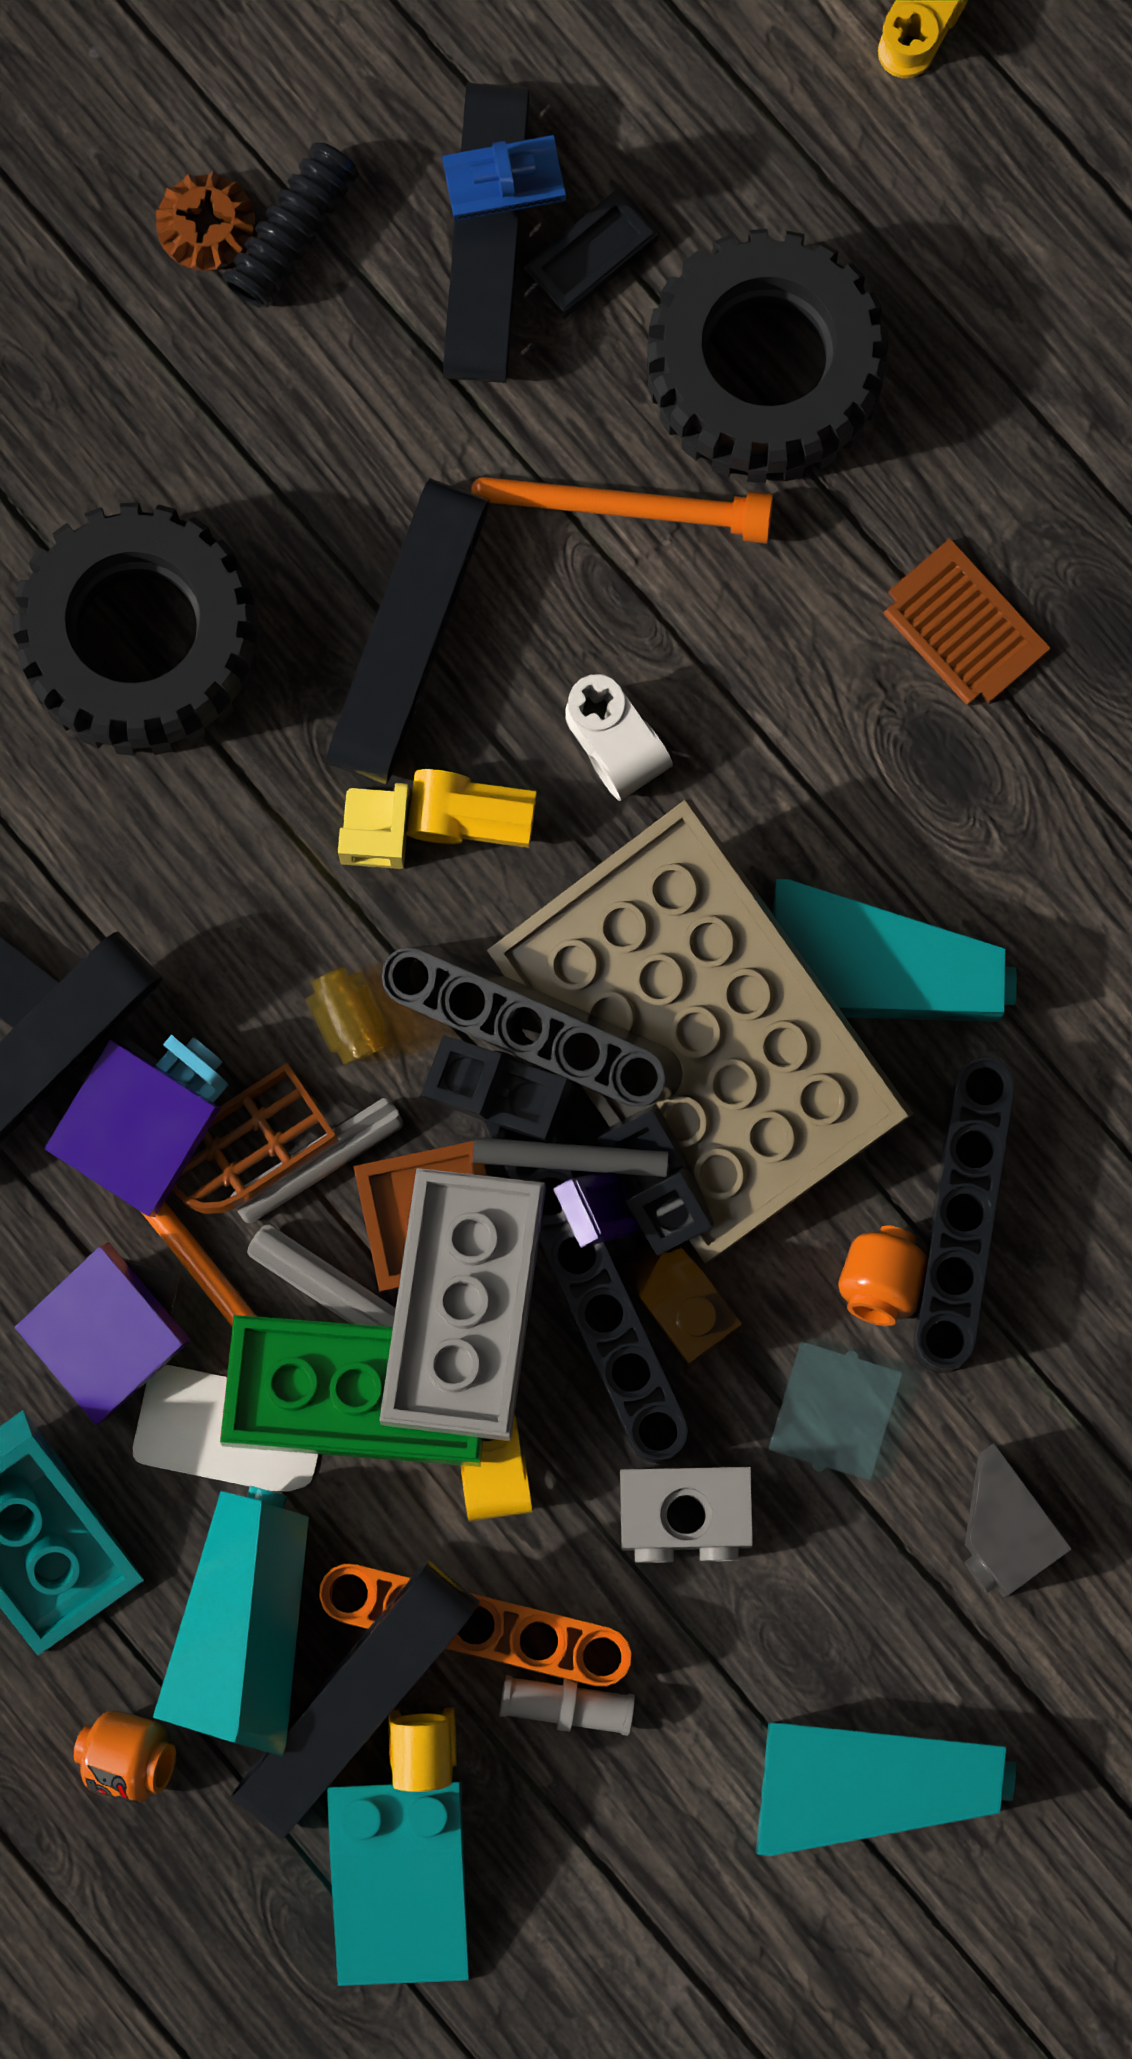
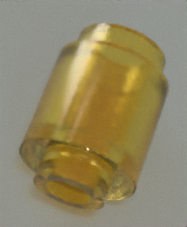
(347, 1015)

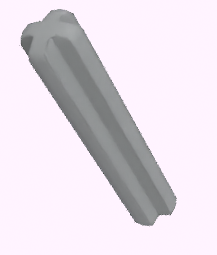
(354, 1137)
(319, 1279)

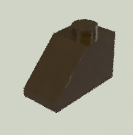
(678, 1300)

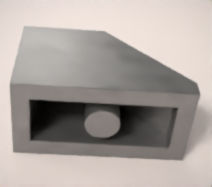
(1007, 1528)

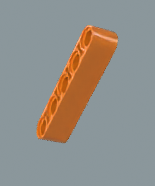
(509, 1625)

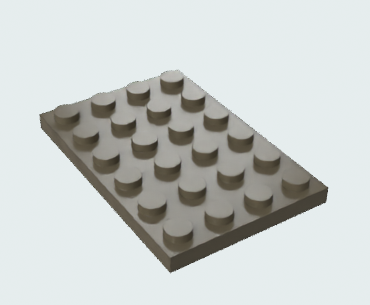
(696, 961)

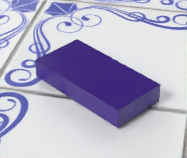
(597, 1208)

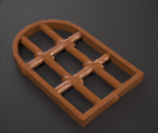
(275, 1145)

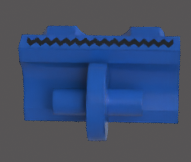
(503, 178)

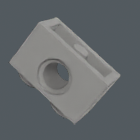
(719, 1491)

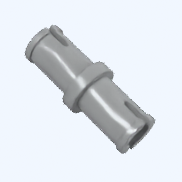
(567, 1705)

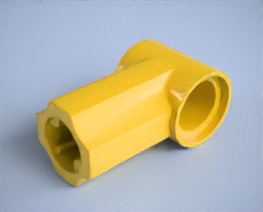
(451, 809)

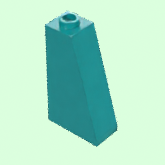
(891, 963)
(240, 1625)
(863, 1785)

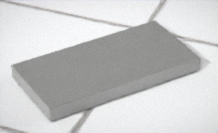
(463, 1304)

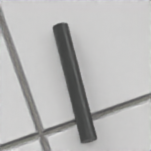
(570, 1157)

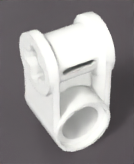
(622, 744)

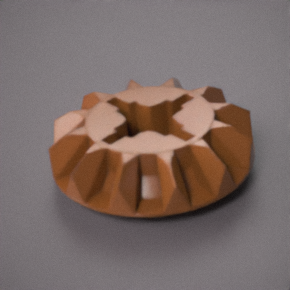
(222, 241)

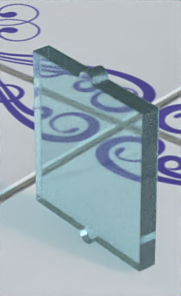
(835, 1411)

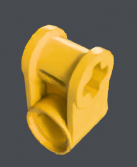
(923, 20)
(500, 1483)
(422, 1750)

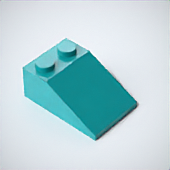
(54, 1545)
(398, 1885)

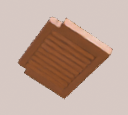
(963, 625)

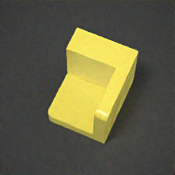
(375, 827)

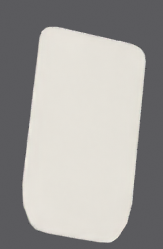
(183, 1431)

